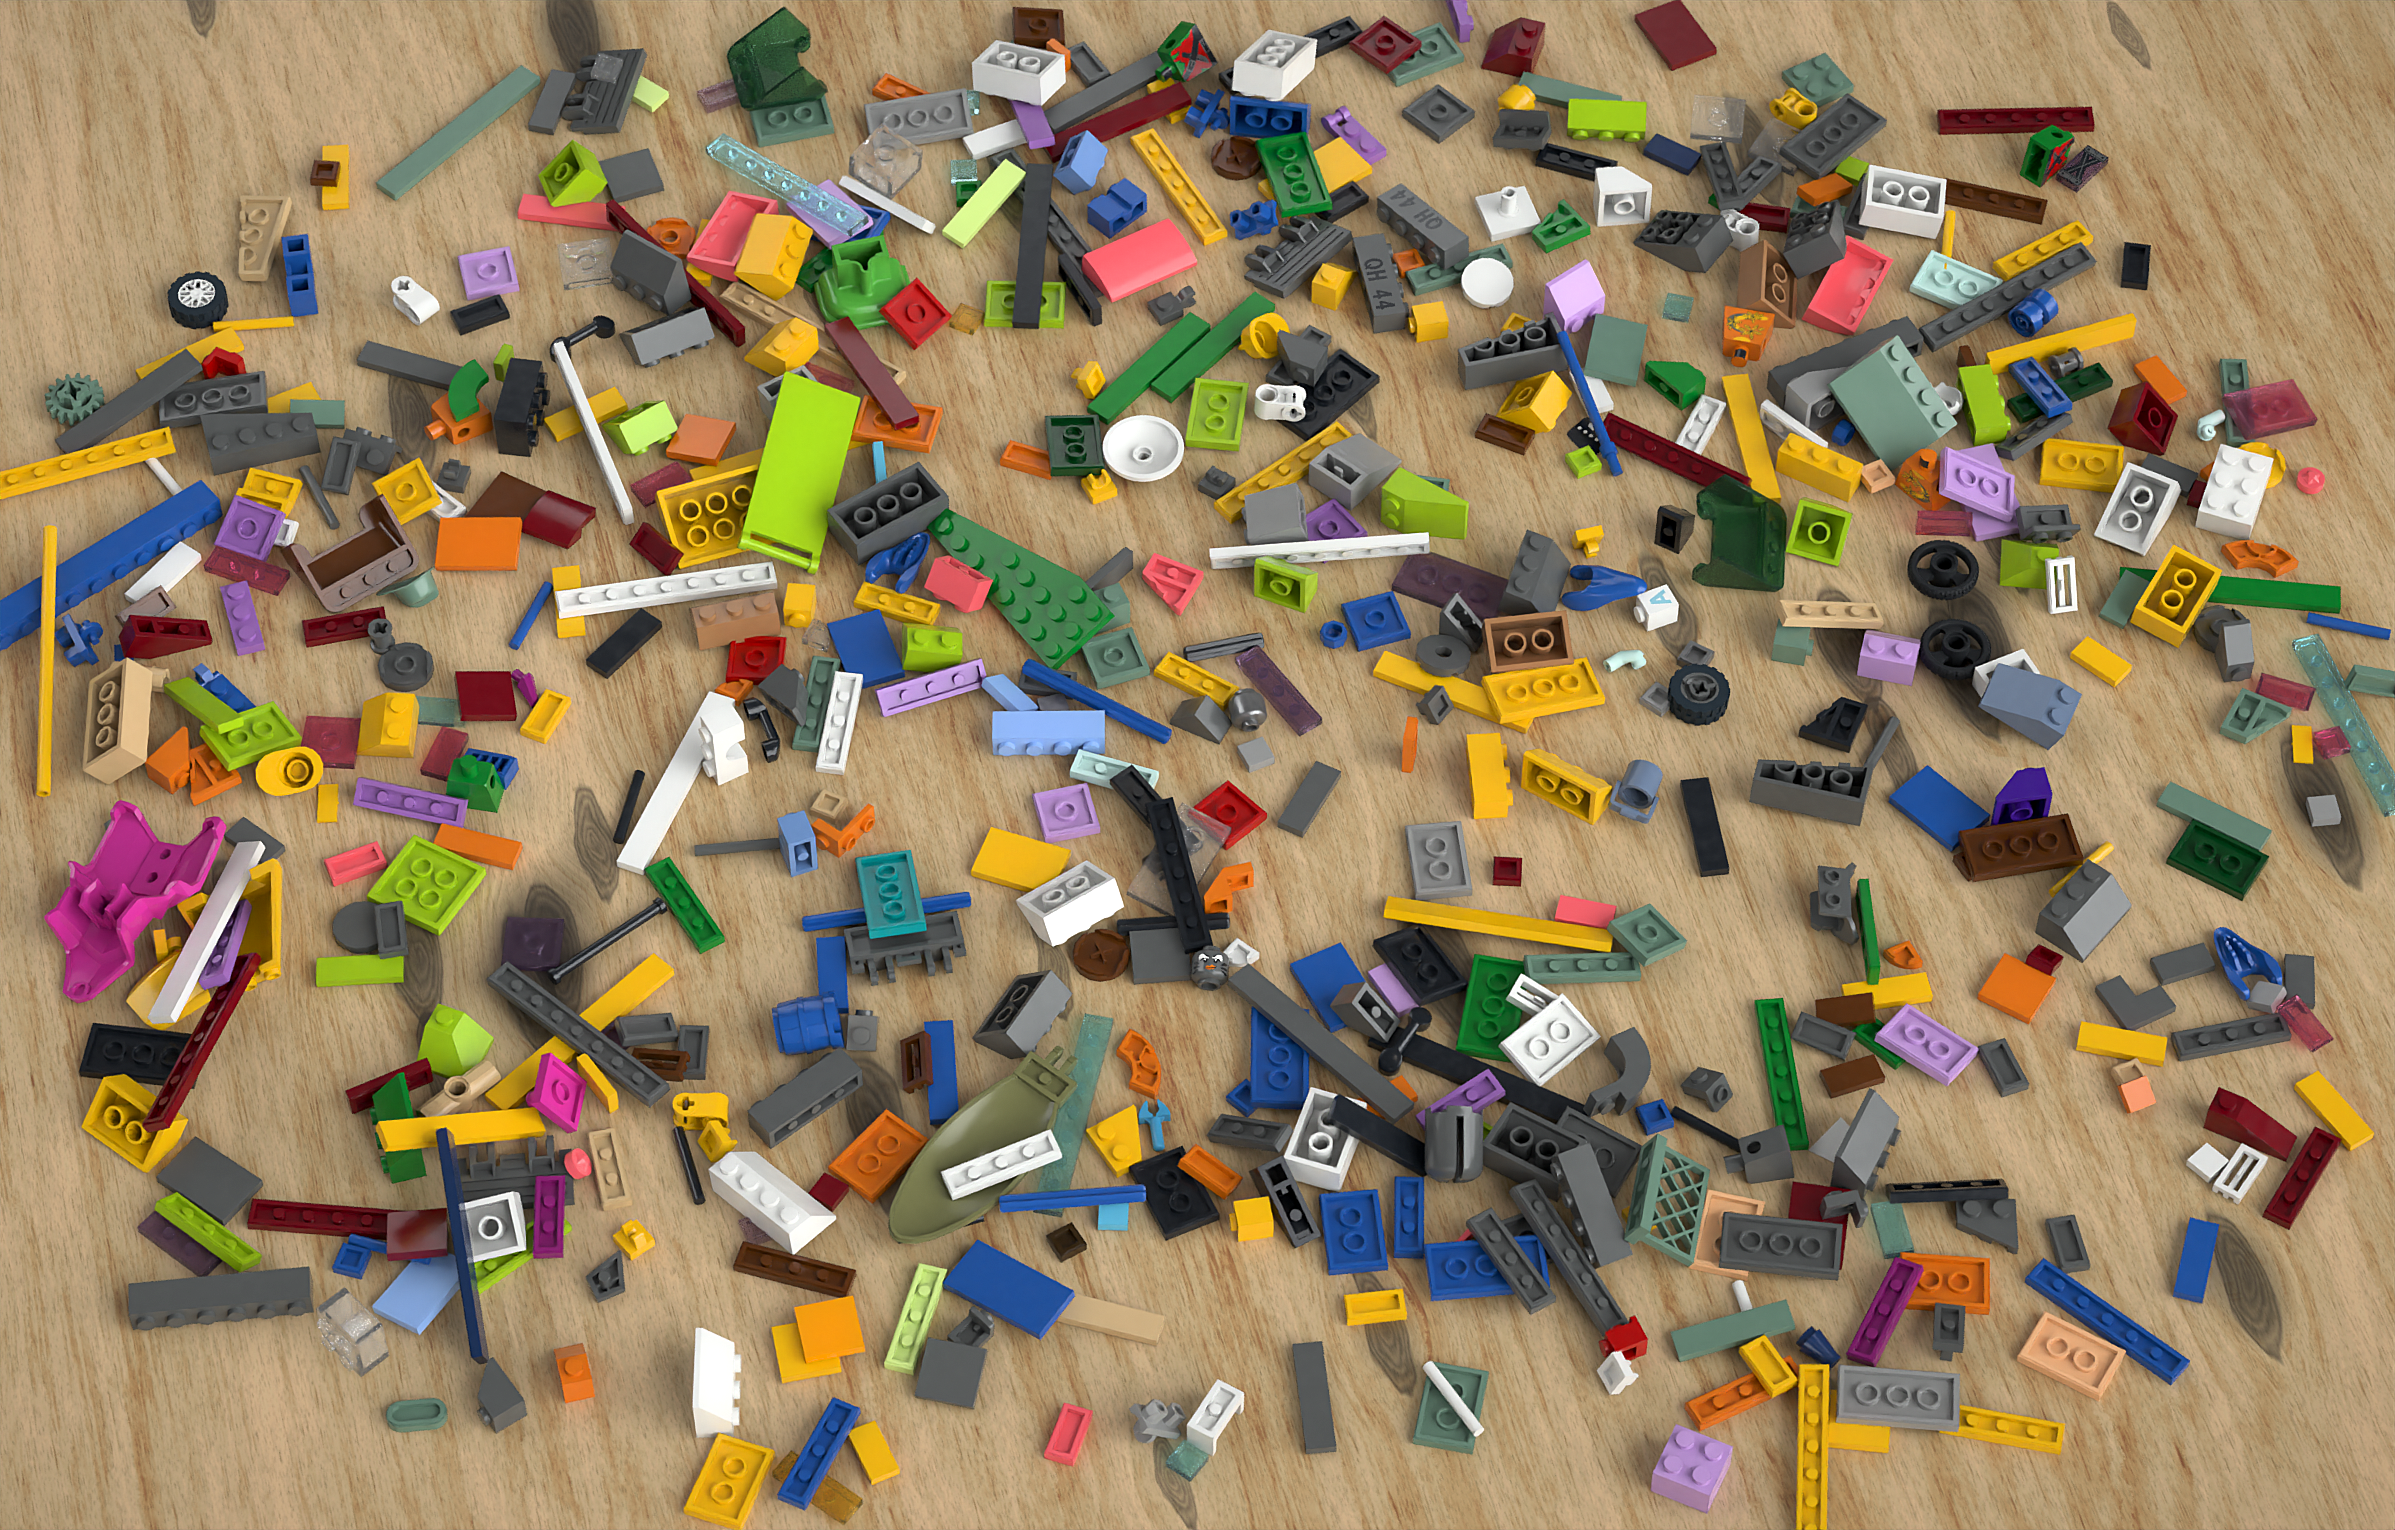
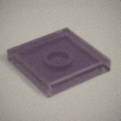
(533, 943)

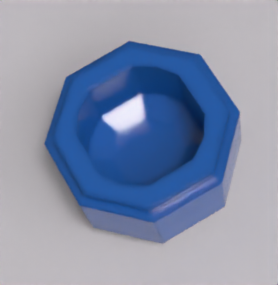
(1843, 432)
(1333, 634)

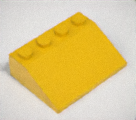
(708, 515)

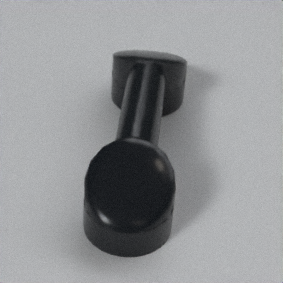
(602, 327)
(756, 709)
(1391, 1058)

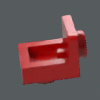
(222, 362)

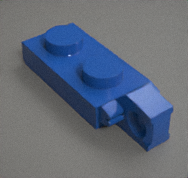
(222, 689)

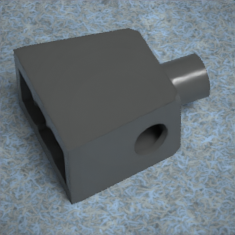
(1763, 1156)

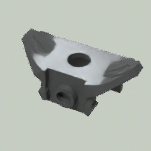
(1832, 903)

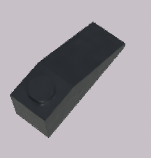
(1286, 1201)

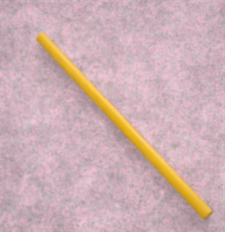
(46, 668)

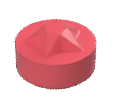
(2310, 480)
(578, 1164)

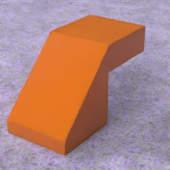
(1230, 879)

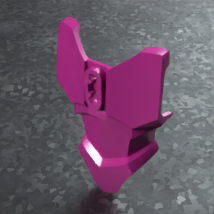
(121, 893)

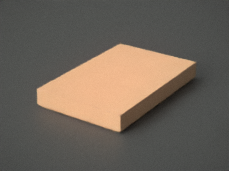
(1710, 1230)
(2071, 1356)

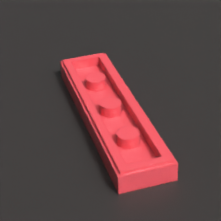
(579, 214)

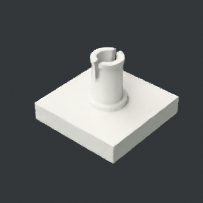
(1507, 213)

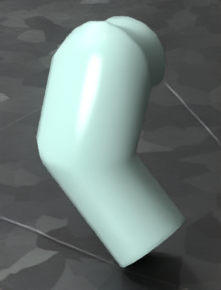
(2206, 424)
(1624, 657)

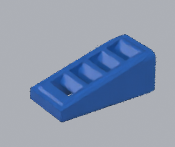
(507, 763)

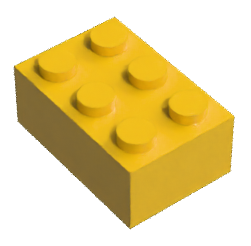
(2176, 596)

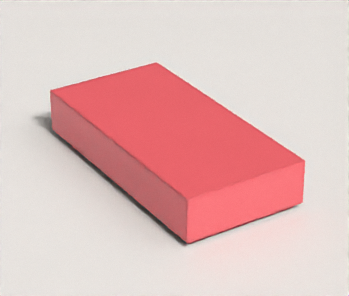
(355, 863)
(1584, 912)
(1068, 1434)

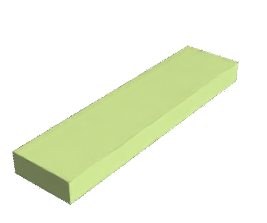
(984, 203)
(915, 1319)

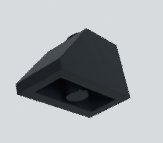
(1673, 527)

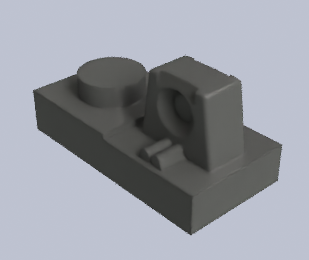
(1948, 1329)

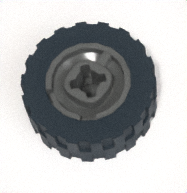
(1698, 694)

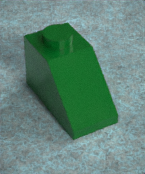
(1675, 381)

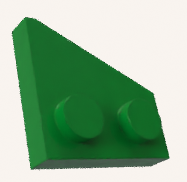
(1560, 228)

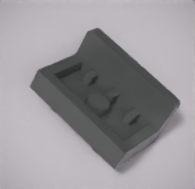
(1522, 129)
(374, 453)
(2045, 523)

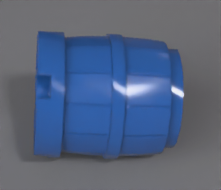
(808, 1024)

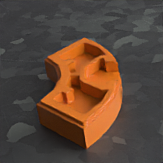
(2261, 556)
(1143, 1063)

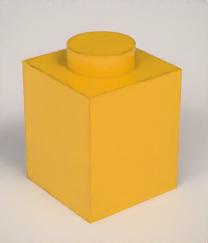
(1428, 322)
(799, 605)
(1252, 1219)

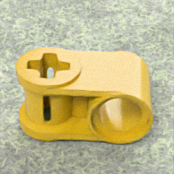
(1795, 109)
(700, 1110)

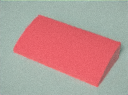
(726, 233)
(1138, 260)
(1848, 289)

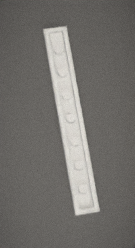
(593, 433)
(1322, 550)
(665, 590)
(668, 794)
(206, 933)

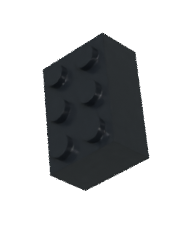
(521, 407)

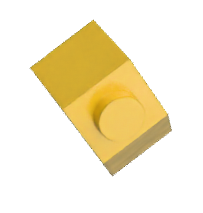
(1331, 285)

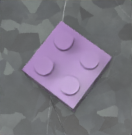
(1691, 1468)

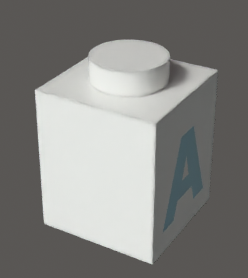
(1656, 608)

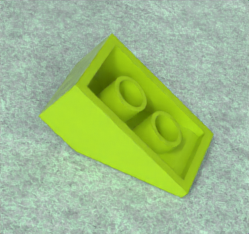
(1421, 507)

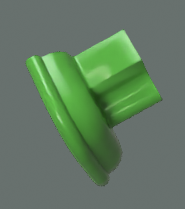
(860, 282)

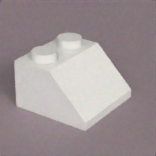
(1620, 197)
(496, 1226)

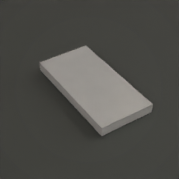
(924, 117)
(1898, 1398)

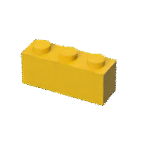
(1819, 467)
(1488, 776)

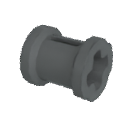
(2072, 364)
(380, 632)

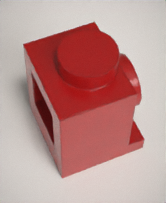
(1626, 1338)

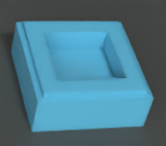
(1113, 1217)

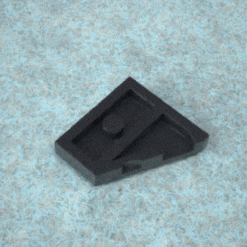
(1837, 725)

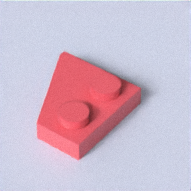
(1172, 581)

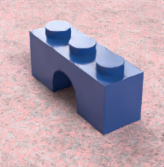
(300, 275)

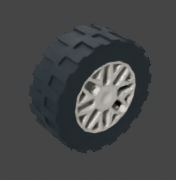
(197, 300)

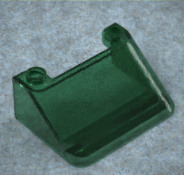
(768, 64)
(1745, 539)

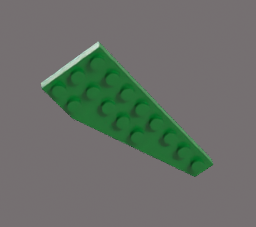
(1040, 599)

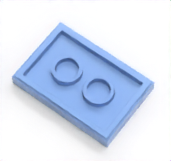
(419, 1293)

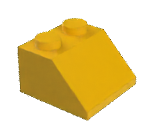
(785, 347)
(1536, 402)
(389, 726)

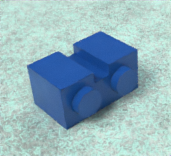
(1117, 209)

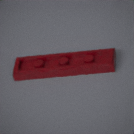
(2302, 1178)

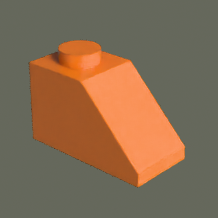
(171, 762)
(574, 1373)

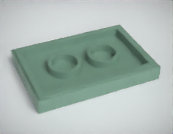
(1435, 54)
(792, 122)
(1615, 350)
(1438, 1422)

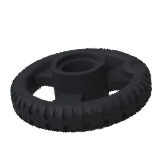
(1943, 570)
(1954, 649)

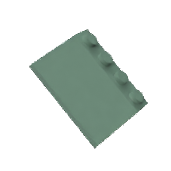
(1892, 403)

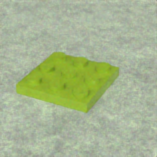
(428, 883)

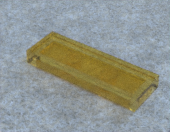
(830, 1496)

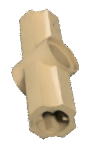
(469, 1085)

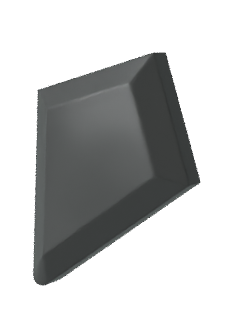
(607, 1278)

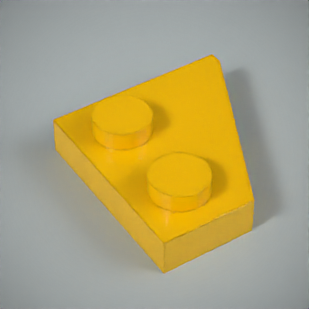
(1117, 1140)

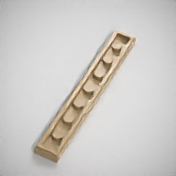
(769, 312)

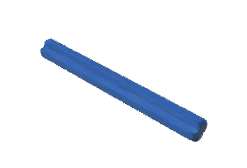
(1072, 1198)

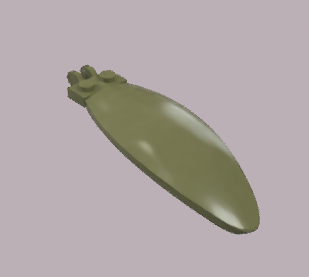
(996, 1118)

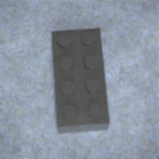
(887, 513)

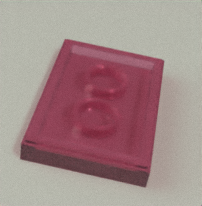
(2269, 409)

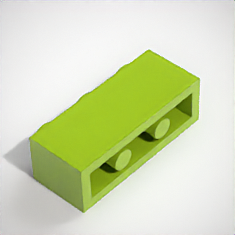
(1606, 119)
(1983, 405)

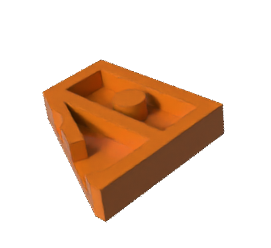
(209, 775)

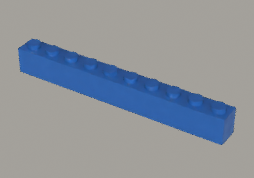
(111, 559)

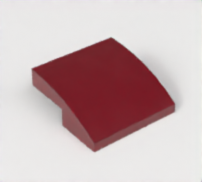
(558, 519)

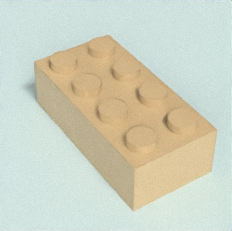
(117, 721)

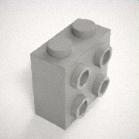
(1275, 516)

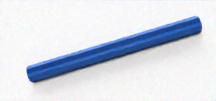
(1096, 701)
(857, 915)

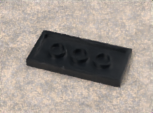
(1336, 390)
(137, 1052)

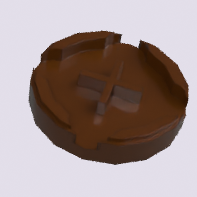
(1236, 158)
(1101, 955)

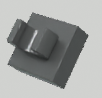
(454, 476)
(1216, 483)
(1435, 705)

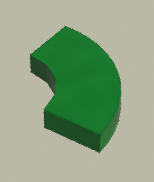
(464, 390)

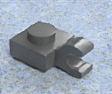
(1169, 308)

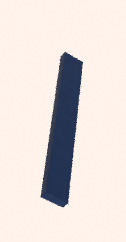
(462, 1245)

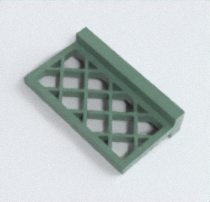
(1648, 1192)

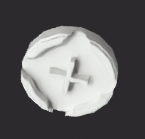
(1487, 283)

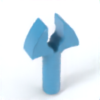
(1155, 1123)

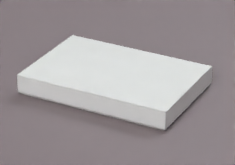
(1549, 1041)

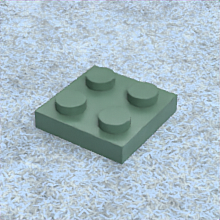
(1818, 80)
(1115, 658)
(1646, 935)

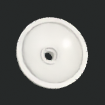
(1141, 439)

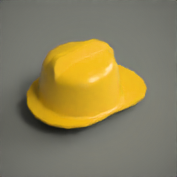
(1260, 336)
(289, 771)

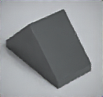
(1461, 623)
(1202, 719)

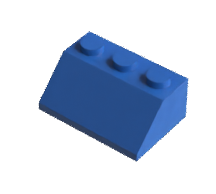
(1266, 119)

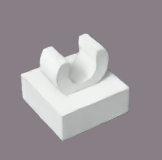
(1616, 1373)

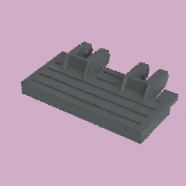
(602, 103)
(1298, 257)
(942, 935)
(513, 1174)

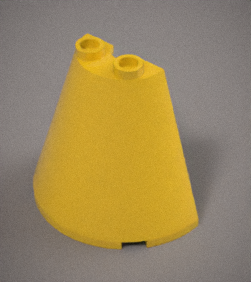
(264, 922)

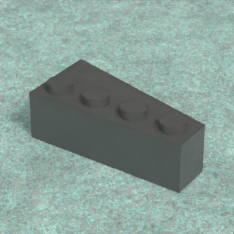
(1513, 355)
(257, 439)
(1813, 789)

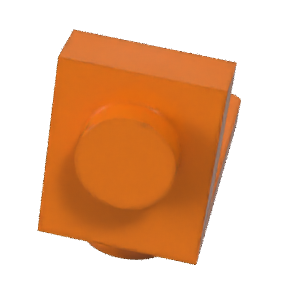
(839, 842)

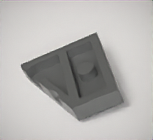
(1989, 1220)

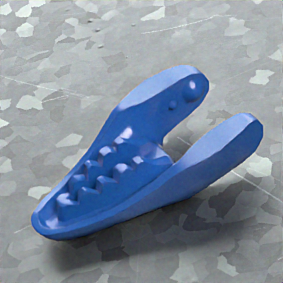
(902, 560)
(1605, 587)
(2243, 959)

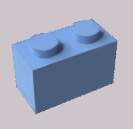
(1081, 162)
(797, 843)

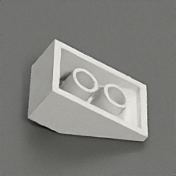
(2138, 509)

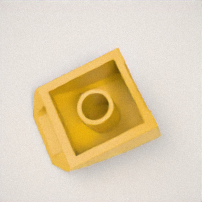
(146, 991)

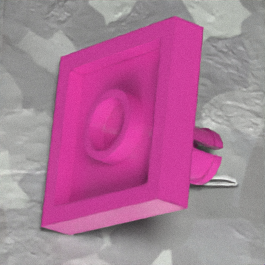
(558, 1093)

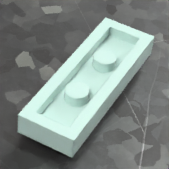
(1100, 769)

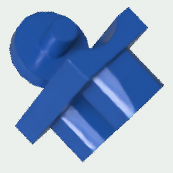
(1212, 114)
(1257, 219)
(81, 637)

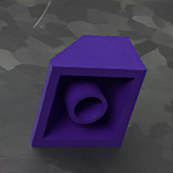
(2023, 797)

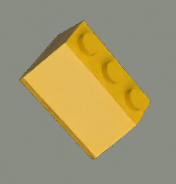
(773, 254)
(1564, 785)
(118, 1119)

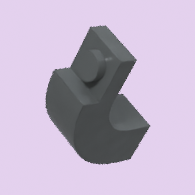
(1633, 1065)

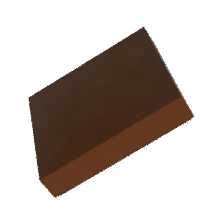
(1037, 26)

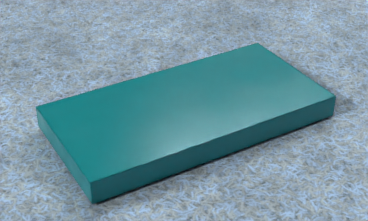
(890, 894)

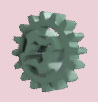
(61, 397)

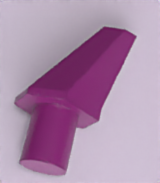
(526, 685)

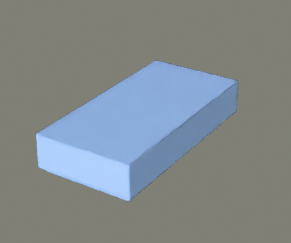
(1008, 694)

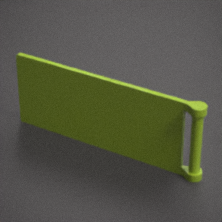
(800, 470)

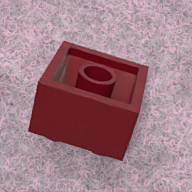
(1515, 47)
(2142, 419)

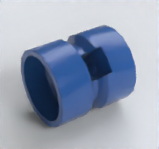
(2033, 312)

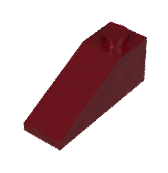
(160, 636)
(2248, 1124)

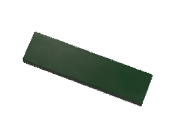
(2075, 386)

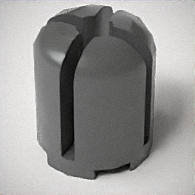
(1454, 1144)

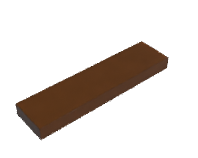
(1995, 201)
(794, 1270)

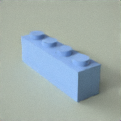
(1048, 732)

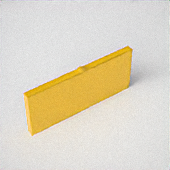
(2302, 744)
(327, 803)

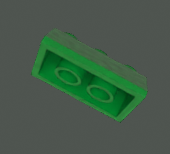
(394, 1103)

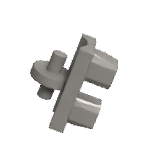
(1157, 1420)

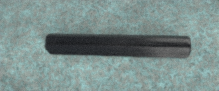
(1214, 920)

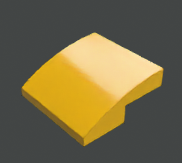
(271, 490)

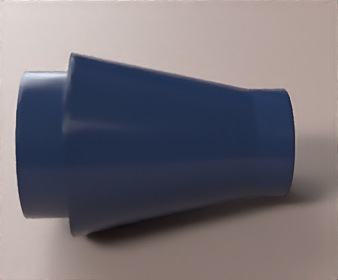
(1816, 1346)

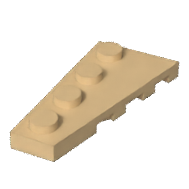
(260, 234)

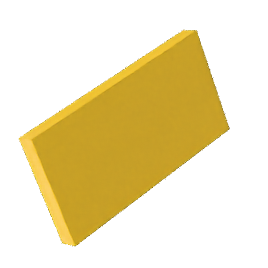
(1338, 166)
(1542, 691)

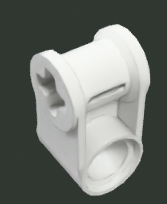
(1742, 229)
(413, 300)
(1278, 401)

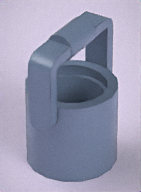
(1637, 790)

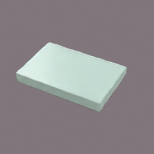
(1951, 285)

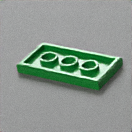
(1293, 174)
(1486, 1012)

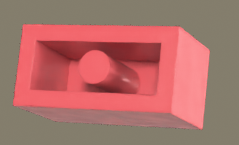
(958, 584)

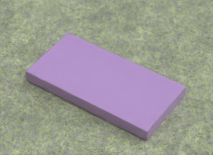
(1985, 525)

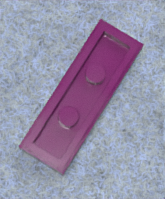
(549, 1217)

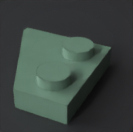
(2252, 716)

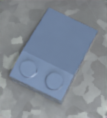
(2030, 703)

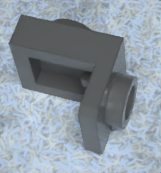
(862, 1031)
(1708, 1086)
(1844, 1203)
(974, 1329)

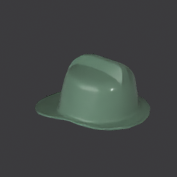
(415, 590)

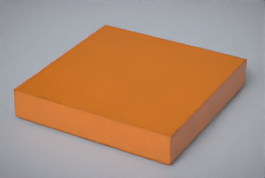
(701, 439)
(2016, 988)

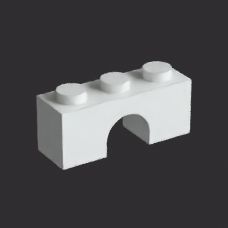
(720, 735)

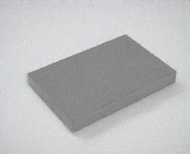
(1438, 860)

